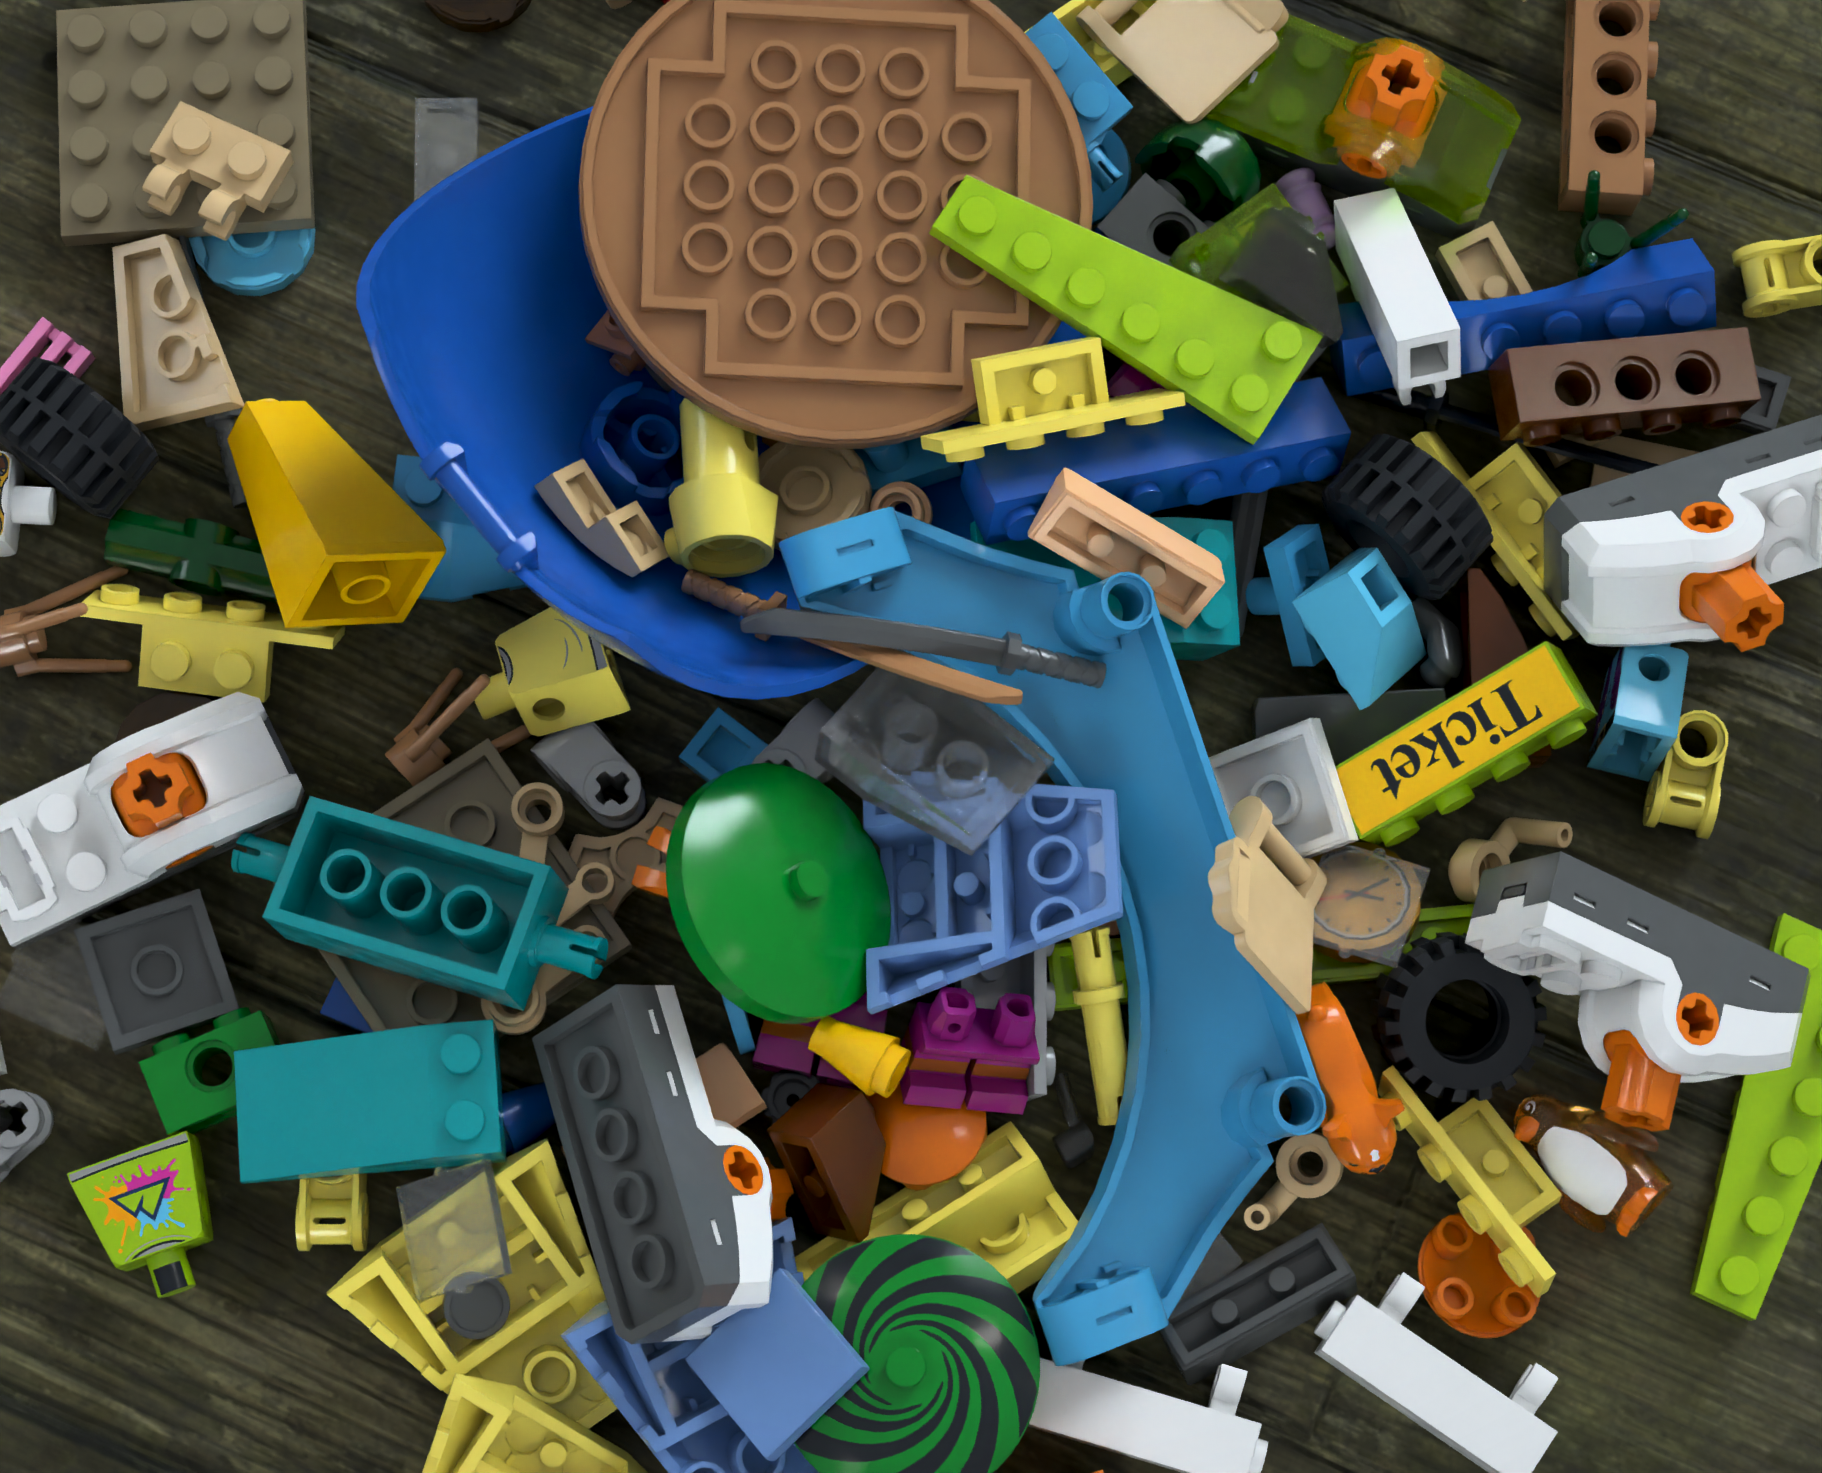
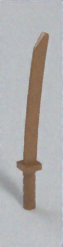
(886, 658)

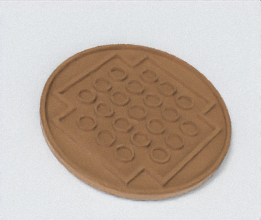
(774, 195)

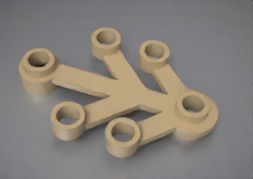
(534, 848)

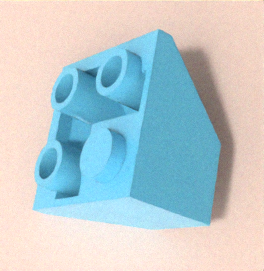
(1363, 624)

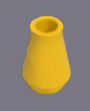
(862, 1055)

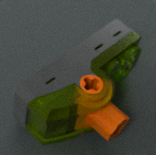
(1376, 122)

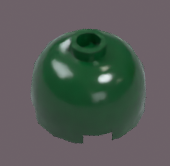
(1206, 165)

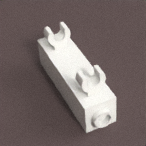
(1398, 292)
(1432, 1387)
(1151, 1423)

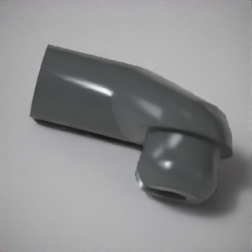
(1443, 645)

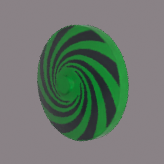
(944, 1354)

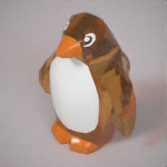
(1593, 1163)

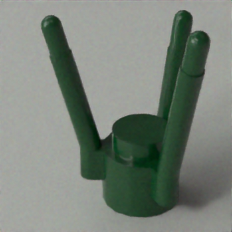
(1608, 240)

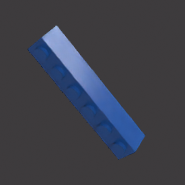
(1160, 463)

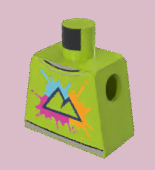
(150, 1208)

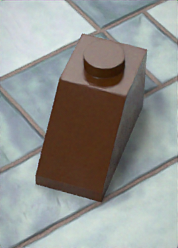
(833, 1158)

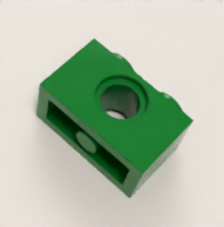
(177, 1066)

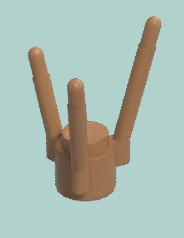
(24, 632)
(418, 746)

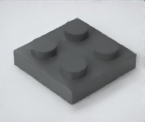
(156, 971)

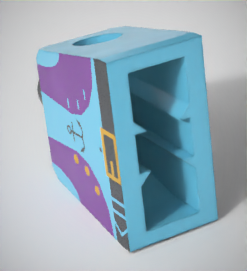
(1639, 710)

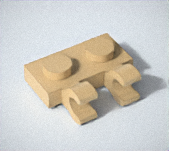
(221, 156)

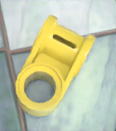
(1780, 275)
(1687, 788)
(332, 1199)

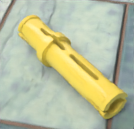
(1102, 1018)

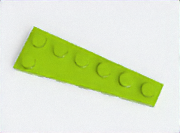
(1168, 325)
(1768, 1153)

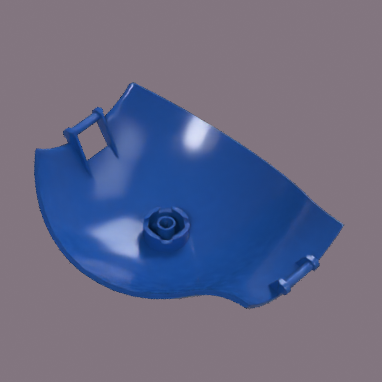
(483, 351)

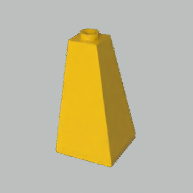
(327, 522)

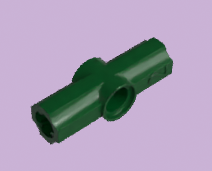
(192, 554)

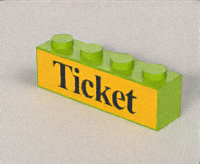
(1463, 744)

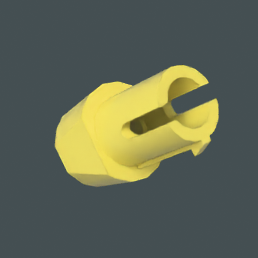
(720, 511)

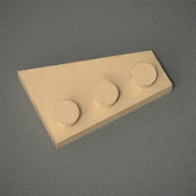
(166, 339)

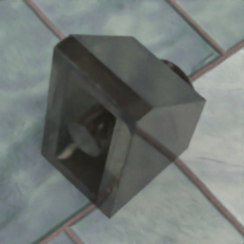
(1287, 272)

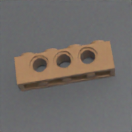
(1594, 113)

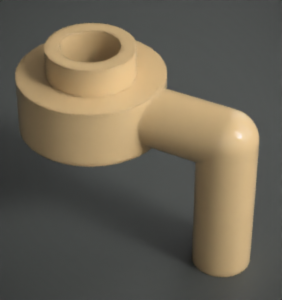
(1480, 854)
(1293, 1180)

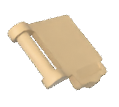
(1189, 48)
(1268, 901)

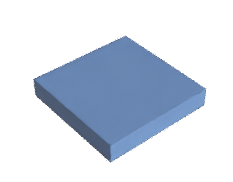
(777, 1366)

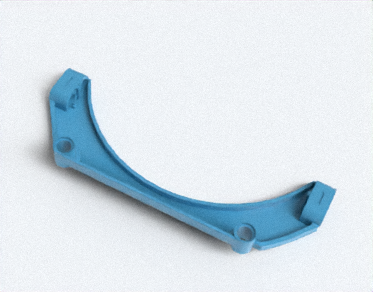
(1204, 1026)

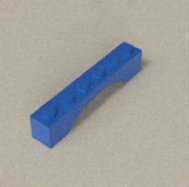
(1638, 295)

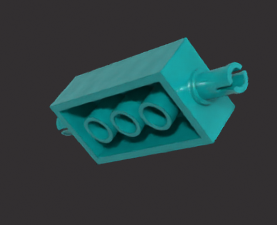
(418, 903)

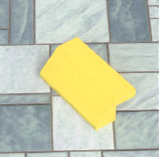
(994, 1208)

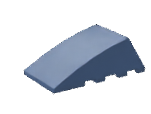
(1029, 885)
(667, 1398)

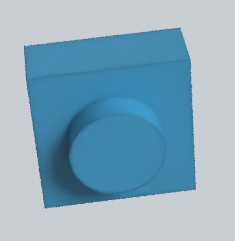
(721, 747)

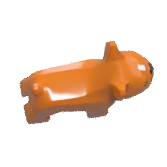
(1355, 1120)

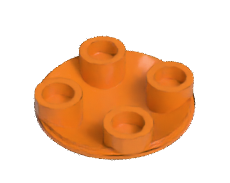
(926, 1141)
(1468, 1282)

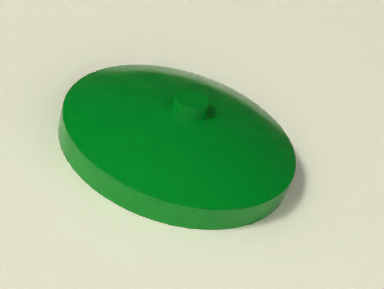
(777, 892)

